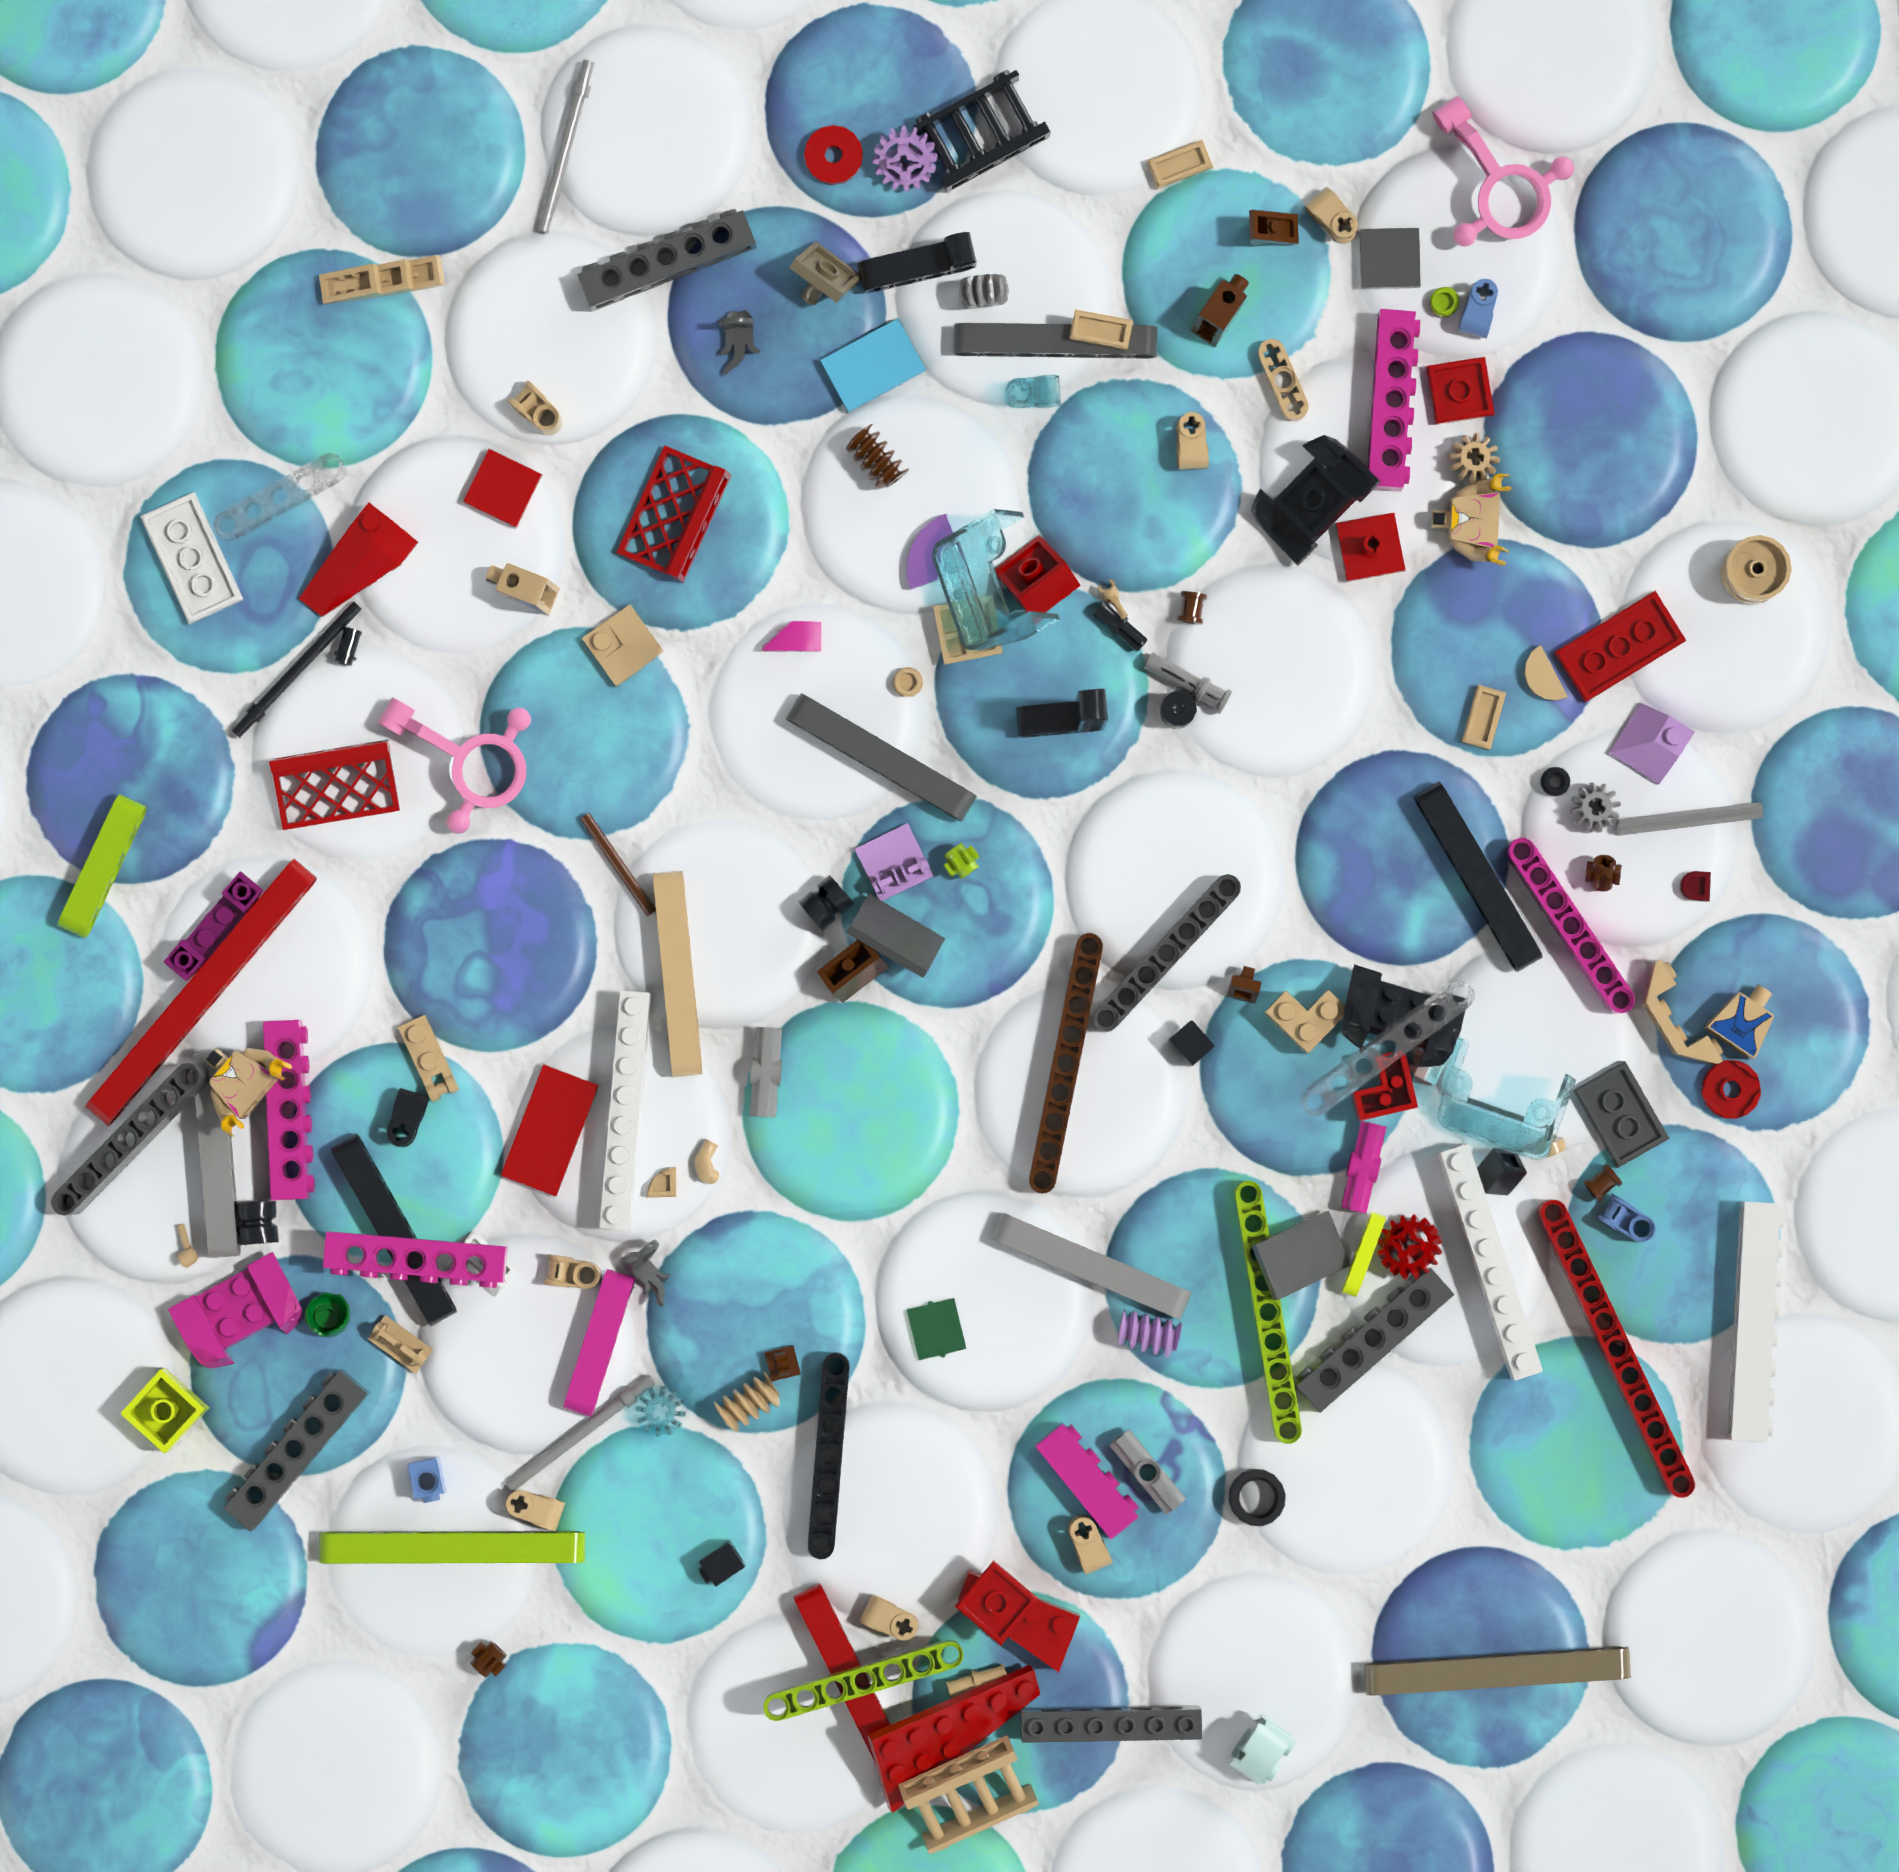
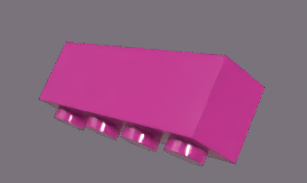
(1087, 1481)

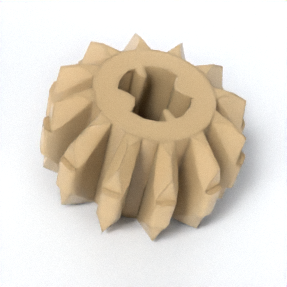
(1481, 452)

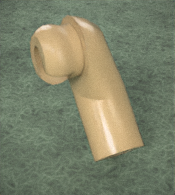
(703, 1163)

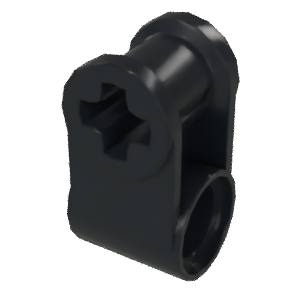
(407, 1111)

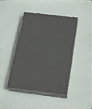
(895, 935)
(1621, 1114)
(1301, 1255)

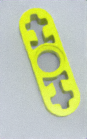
(1363, 1254)

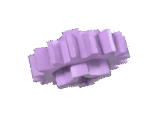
(916, 157)

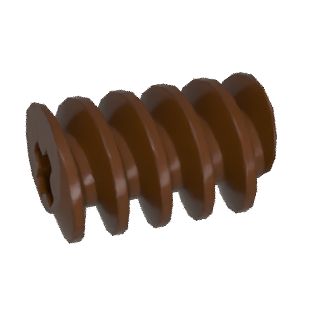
(875, 458)

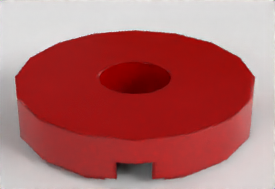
(839, 138)
(1713, 1092)

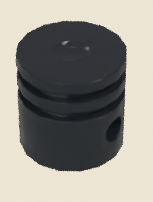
(1178, 709)

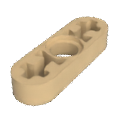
(1267, 363)

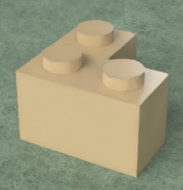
(1305, 1026)

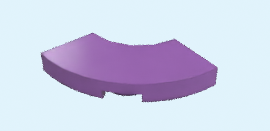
(920, 562)

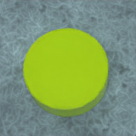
(1444, 302)

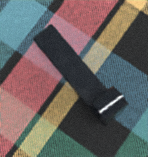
(1083, 715)

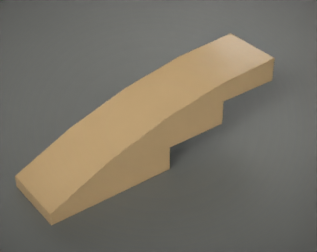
(381, 279)

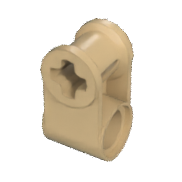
(1329, 212)
(533, 405)
(1192, 448)
(570, 1272)
(541, 1509)
(1090, 1548)
(884, 1615)

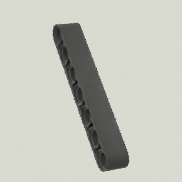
(1044, 341)
(881, 757)
(1179, 946)
(117, 1145)

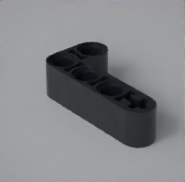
(918, 264)

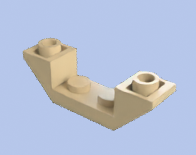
(1659, 980)

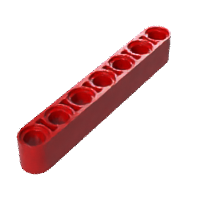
(840, 1656)

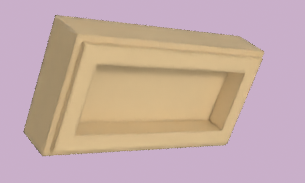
(1180, 164)
(1101, 330)
(1483, 717)

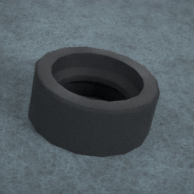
(1279, 1500)

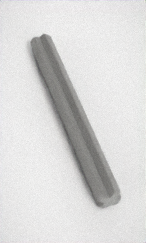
(1689, 818)

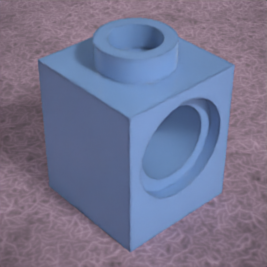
(431, 1466)

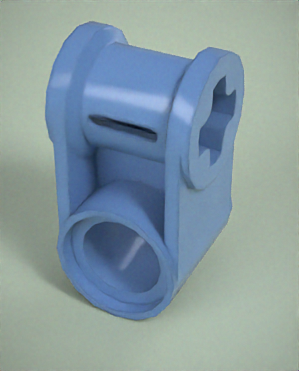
(1479, 313)
(1625, 1219)

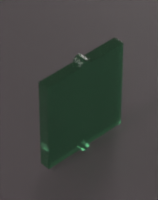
(936, 1329)

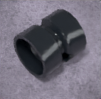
(826, 902)
(258, 1222)

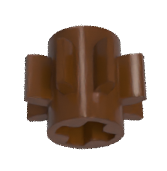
(1603, 873)
(488, 1659)

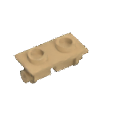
(400, 1344)

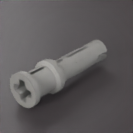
(1156, 664)

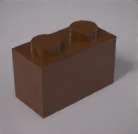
(852, 970)

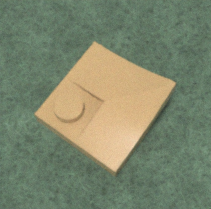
(950, 643)
(623, 645)

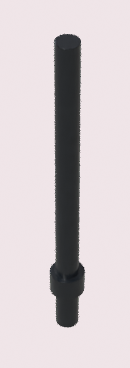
(256, 711)

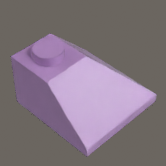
(1651, 742)

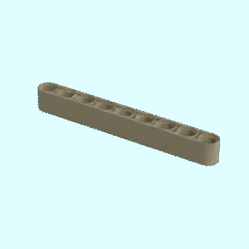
(1497, 1671)

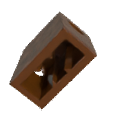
(1221, 310)

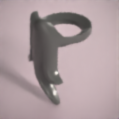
(738, 333)
(644, 1271)

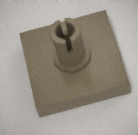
(824, 273)

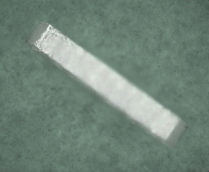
(1402, 1046)

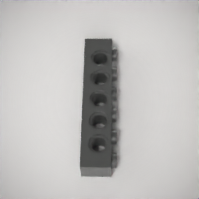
(657, 274)
(1321, 1395)
(251, 1513)
(1111, 1724)

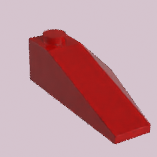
(360, 558)

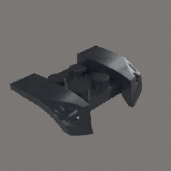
(1314, 498)
(1378, 1004)

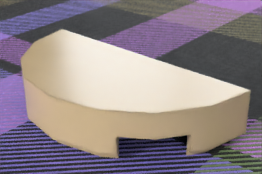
(1542, 677)

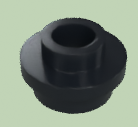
(1564, 781)

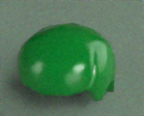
(327, 1315)

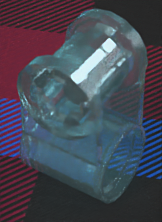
(1039, 391)

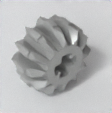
(983, 290)
(1586, 811)

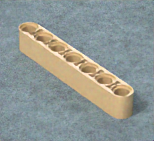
(677, 973)

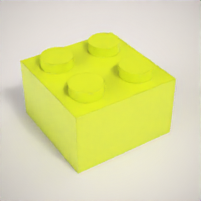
(164, 1410)

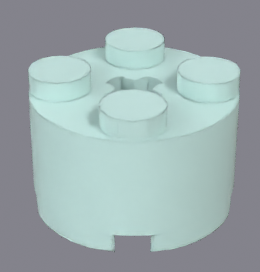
(1260, 1750)

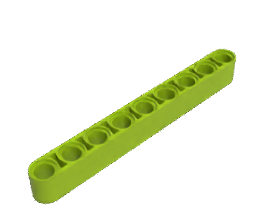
(1265, 1327)
(451, 1547)

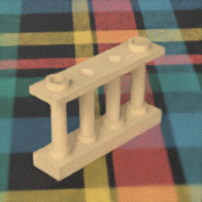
(957, 1773)

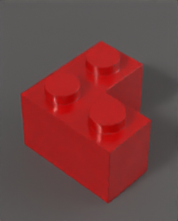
(1391, 1096)

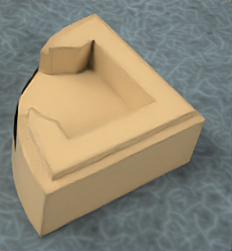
(663, 1184)

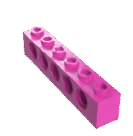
(1392, 323)
(281, 1185)
(339, 1243)

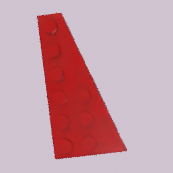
(947, 1730)

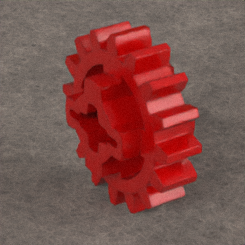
(1416, 1256)

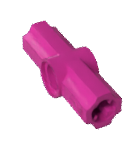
(1363, 1167)

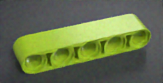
(102, 866)

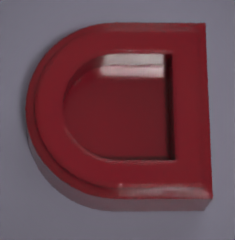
(1696, 886)

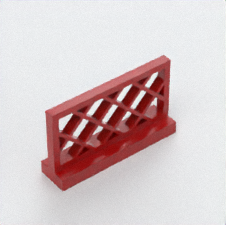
(696, 525)
(329, 759)

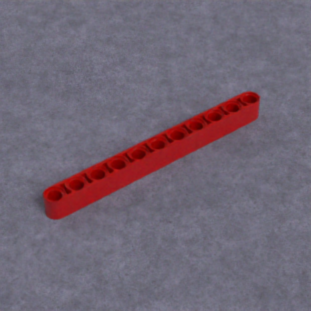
(201, 992)
(1626, 1358)

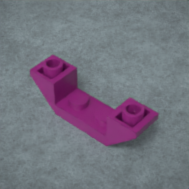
(215, 927)

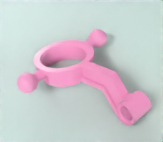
(1454, 117)
(398, 717)

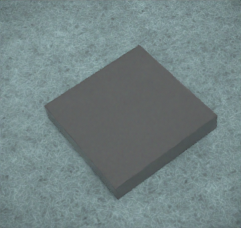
(1390, 258)

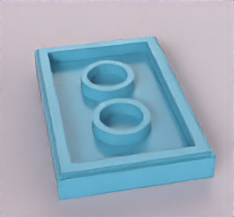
(873, 365)

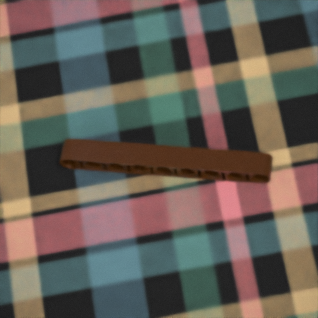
(1074, 1050)

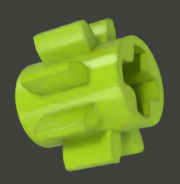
(961, 861)

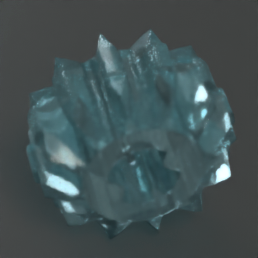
(651, 1406)

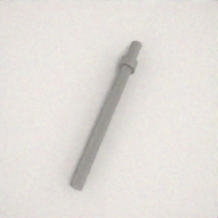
(580, 91)
(626, 1398)

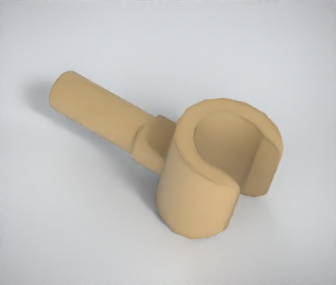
(1112, 596)
(189, 1255)

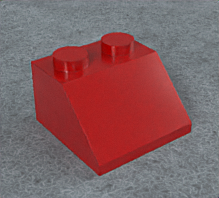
(1037, 576)

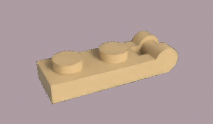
(428, 1057)

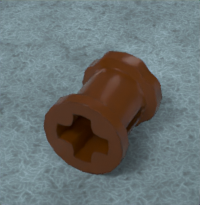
(1192, 607)
(1602, 1182)

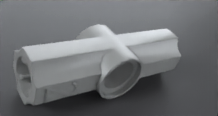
(766, 1072)
(1160, 1486)

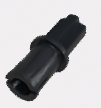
(1120, 626)

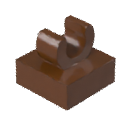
(1243, 986)
(782, 1363)

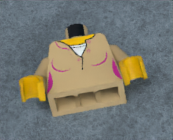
(1474, 520)
(241, 1082)

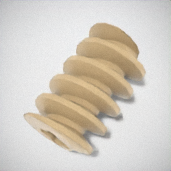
(748, 1402)

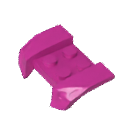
(236, 1311)

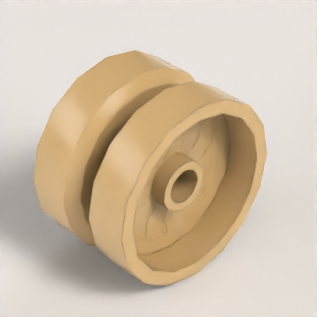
(1739, 576)

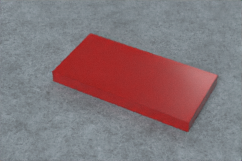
(1620, 646)
(550, 1130)

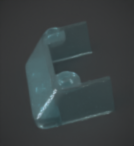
(973, 588)
(1526, 1136)

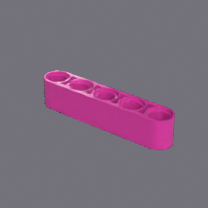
(599, 1343)

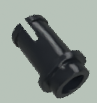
(348, 646)

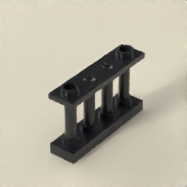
(980, 159)

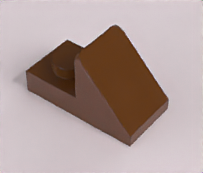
(1273, 228)

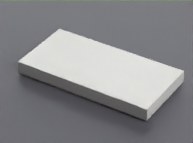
(192, 558)

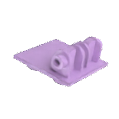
(894, 862)

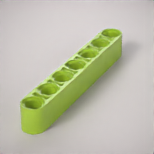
(852, 1691)

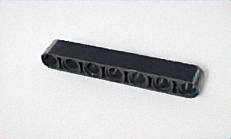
(1478, 876)
(389, 1221)
(823, 1469)

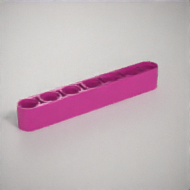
(1582, 935)

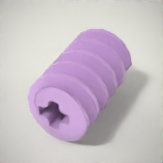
(1148, 1333)

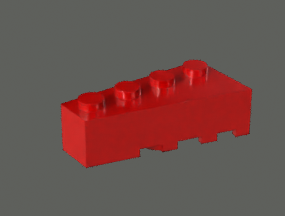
(1043, 1631)

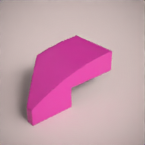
(797, 637)

